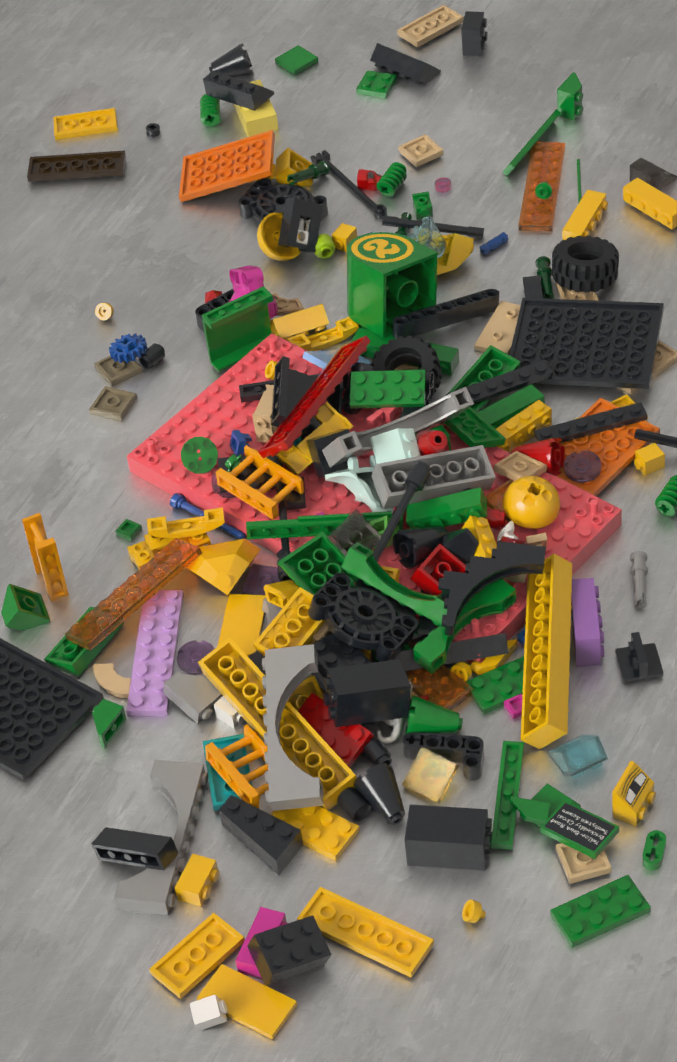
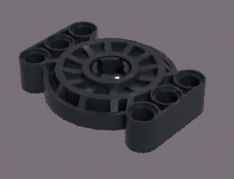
(263, 198)
(362, 617)

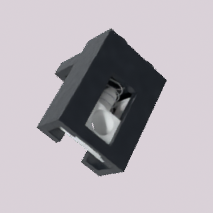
(300, 218)

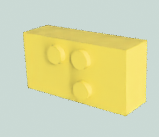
(260, 120)

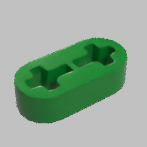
(658, 850)

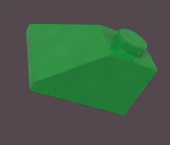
(23, 609)

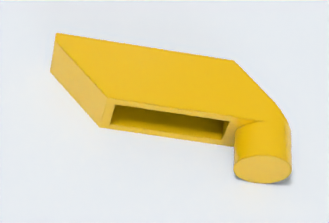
(493, 661)

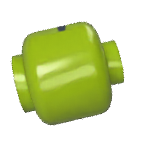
(325, 246)

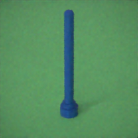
(179, 502)

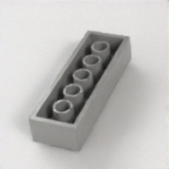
(450, 474)

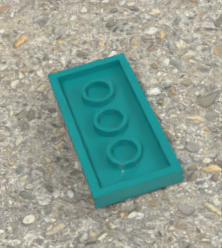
(219, 788)

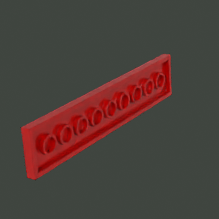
(314, 397)

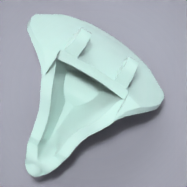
(360, 483)

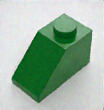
(108, 720)

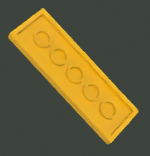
(368, 932)

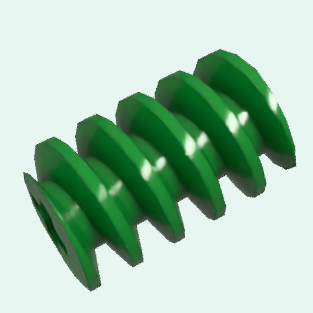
(209, 110)
(392, 179)
(667, 500)

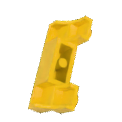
(299, 457)
(146, 550)

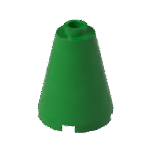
(431, 718)

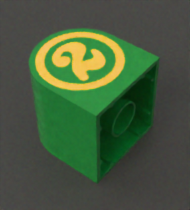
(388, 279)

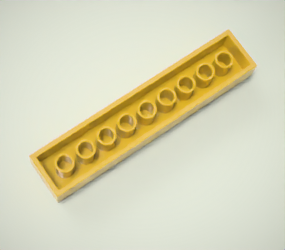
(547, 653)
(243, 688)

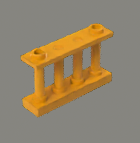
(253, 496)
(45, 557)
(228, 770)

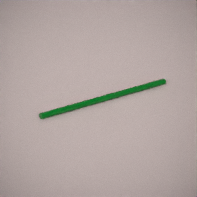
(579, 180)
(342, 515)

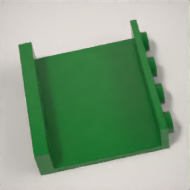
(237, 328)

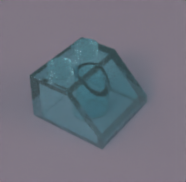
(578, 755)

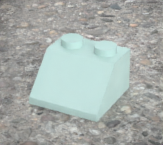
(395, 445)

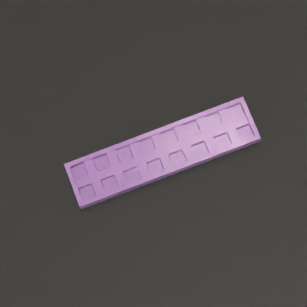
(155, 654)

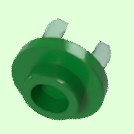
(543, 190)

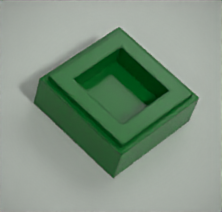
(128, 530)

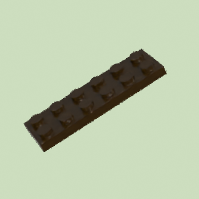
(76, 166)

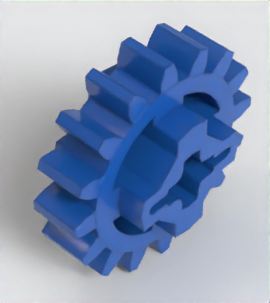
(128, 348)

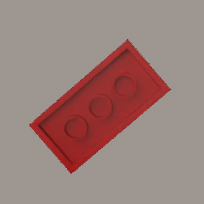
(345, 740)

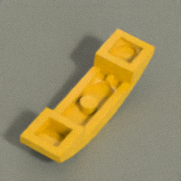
(327, 338)
(186, 527)

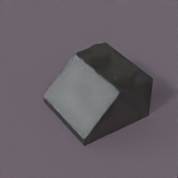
(651, 174)
(352, 530)

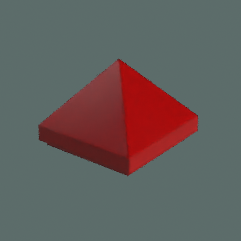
(211, 295)

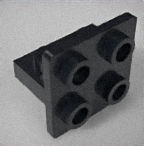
(638, 660)

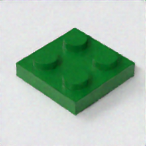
(376, 84)

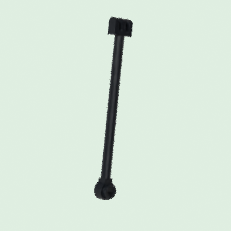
(377, 209)

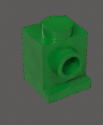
(422, 205)

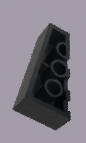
(261, 832)

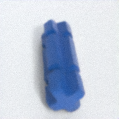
(494, 243)

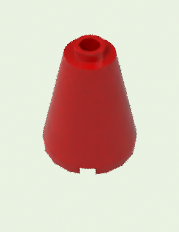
(431, 442)
(547, 452)

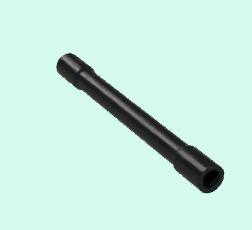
(446, 228)

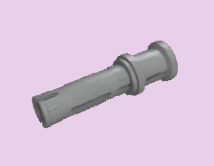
(639, 571)

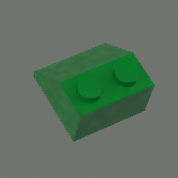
(570, 98)

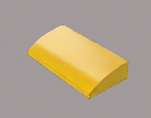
(291, 625)

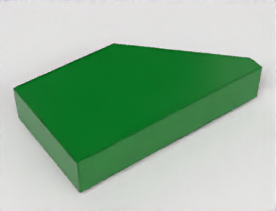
(531, 810)

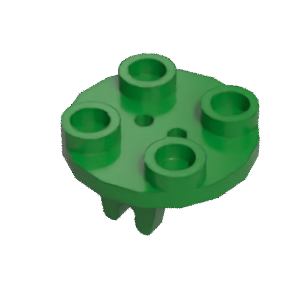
(190, 457)

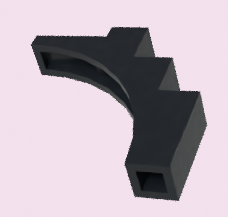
(506, 561)

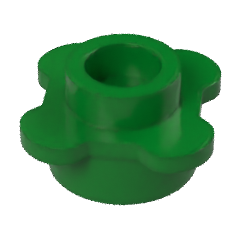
(232, 462)

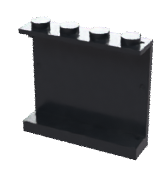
(289, 389)

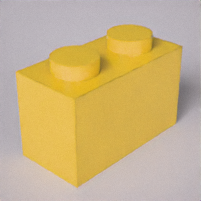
(197, 880)

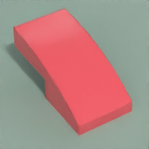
(383, 417)

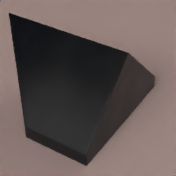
(461, 544)

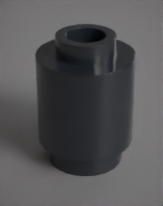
(152, 355)

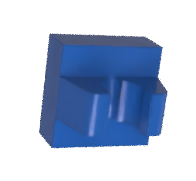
(238, 442)

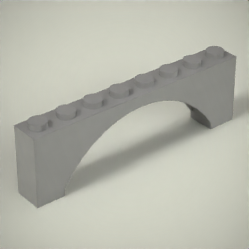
(359, 443)
(284, 673)
(196, 693)
(154, 889)

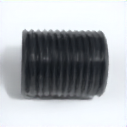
(353, 804)

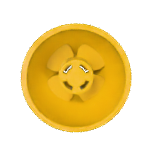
(268, 239)
(531, 502)

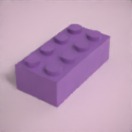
(586, 623)

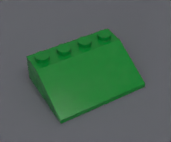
(314, 564)

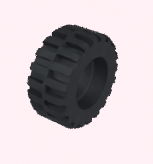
(585, 264)
(408, 351)

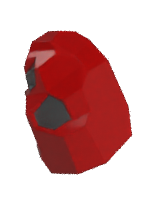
(367, 180)

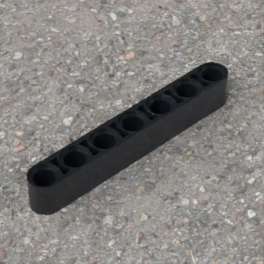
(446, 313)

